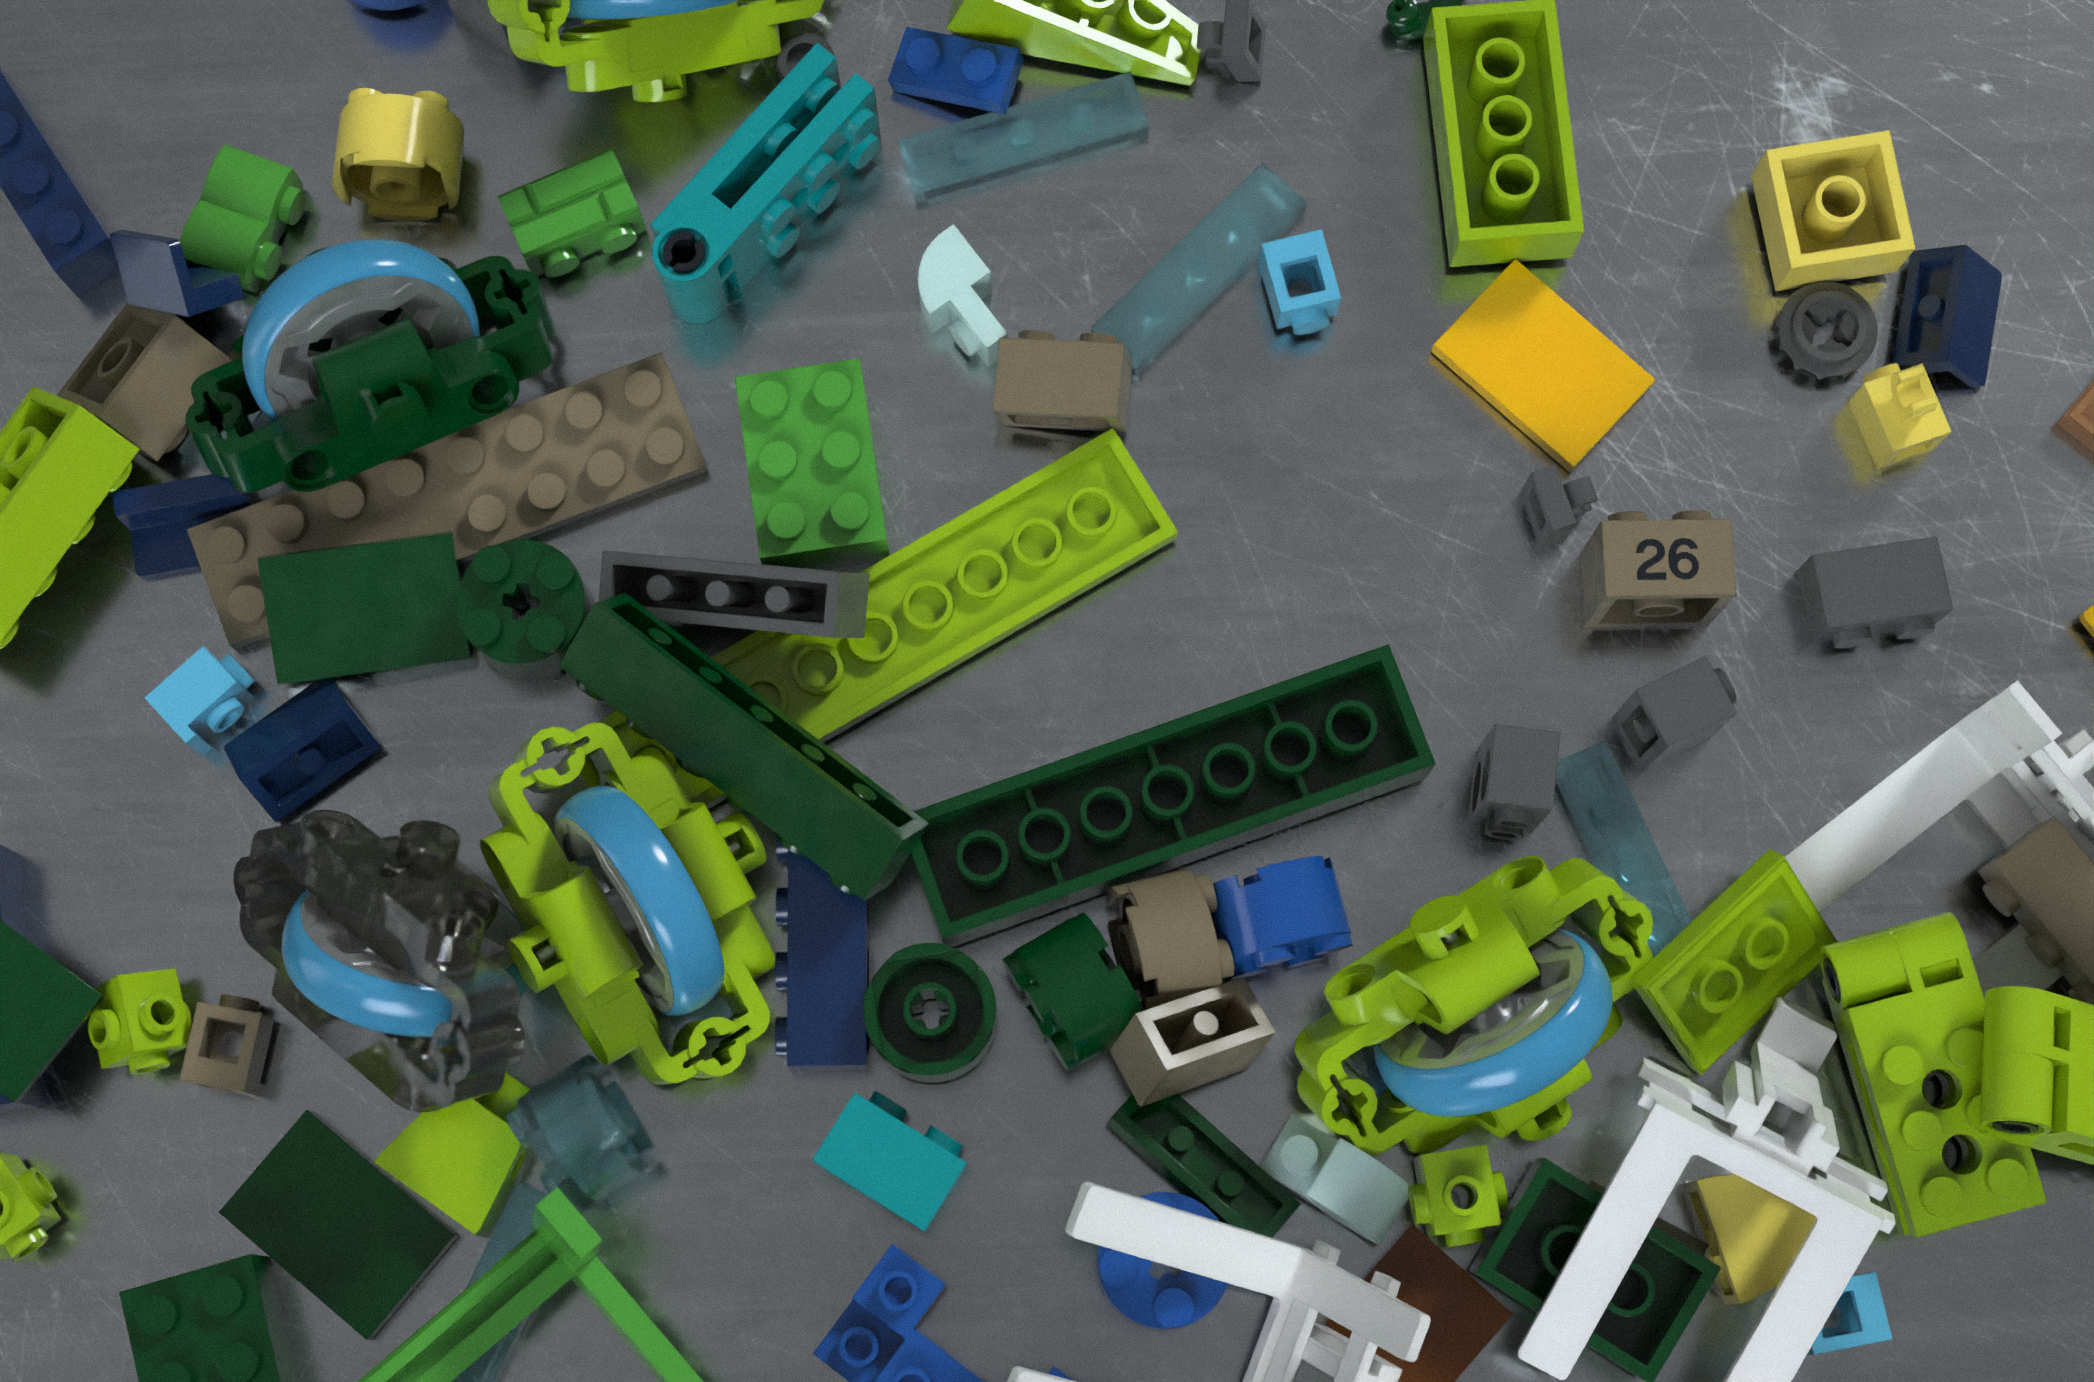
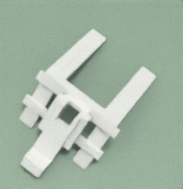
(1769, 1156)
(1295, 1276)

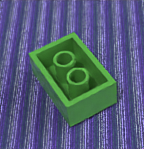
(812, 466)

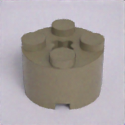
(1168, 936)

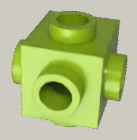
(140, 1021)
(1470, 1173)
(23, 1208)

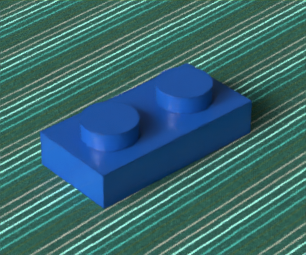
(956, 70)

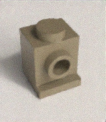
(206, 1056)

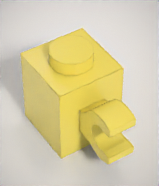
(1898, 414)

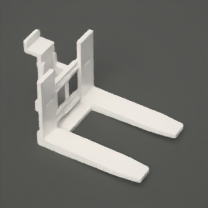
(1972, 764)

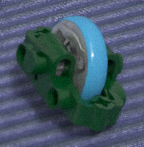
(365, 361)

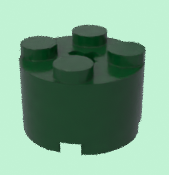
(507, 579)
(1073, 990)
(899, 992)

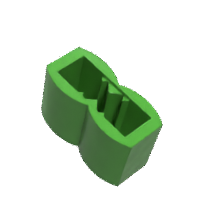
(243, 216)

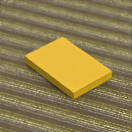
(1542, 365)

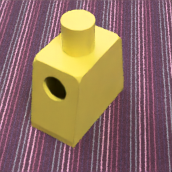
(1747, 1233)

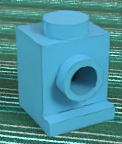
(1304, 263)
(202, 697)
(1858, 1317)

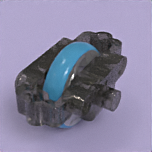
(388, 953)

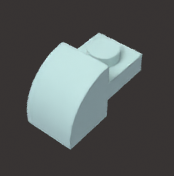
(952, 289)
(1337, 1179)

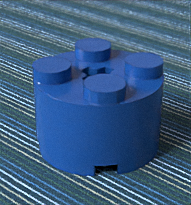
(1282, 915)
(1164, 1301)

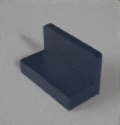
(160, 279)
(1948, 313)
(164, 512)
(300, 748)

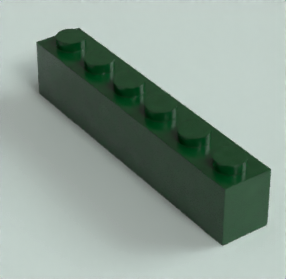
(743, 746)

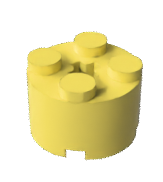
(398, 154)

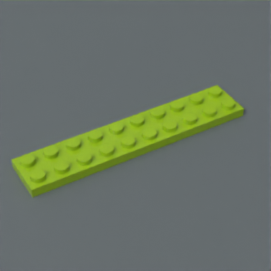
(949, 597)

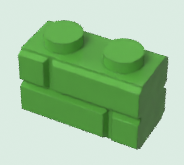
(573, 214)

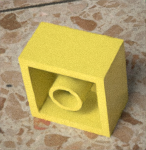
(1832, 210)

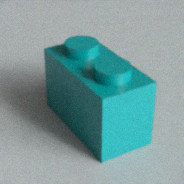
(891, 1160)

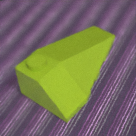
(1109, 35)

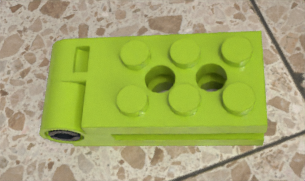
(1910, 1008)
(2039, 1071)

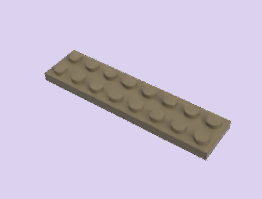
(484, 483)

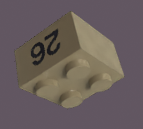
(1657, 570)

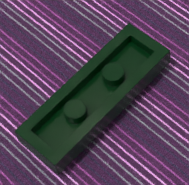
(1204, 1164)

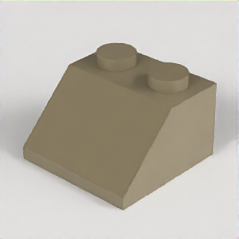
(143, 377)

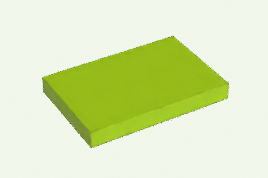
(1734, 961)

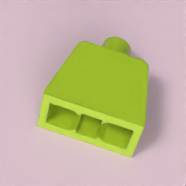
(462, 1157)

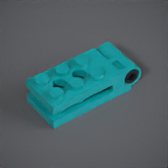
(764, 185)

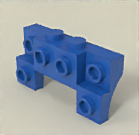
(878, 1333)

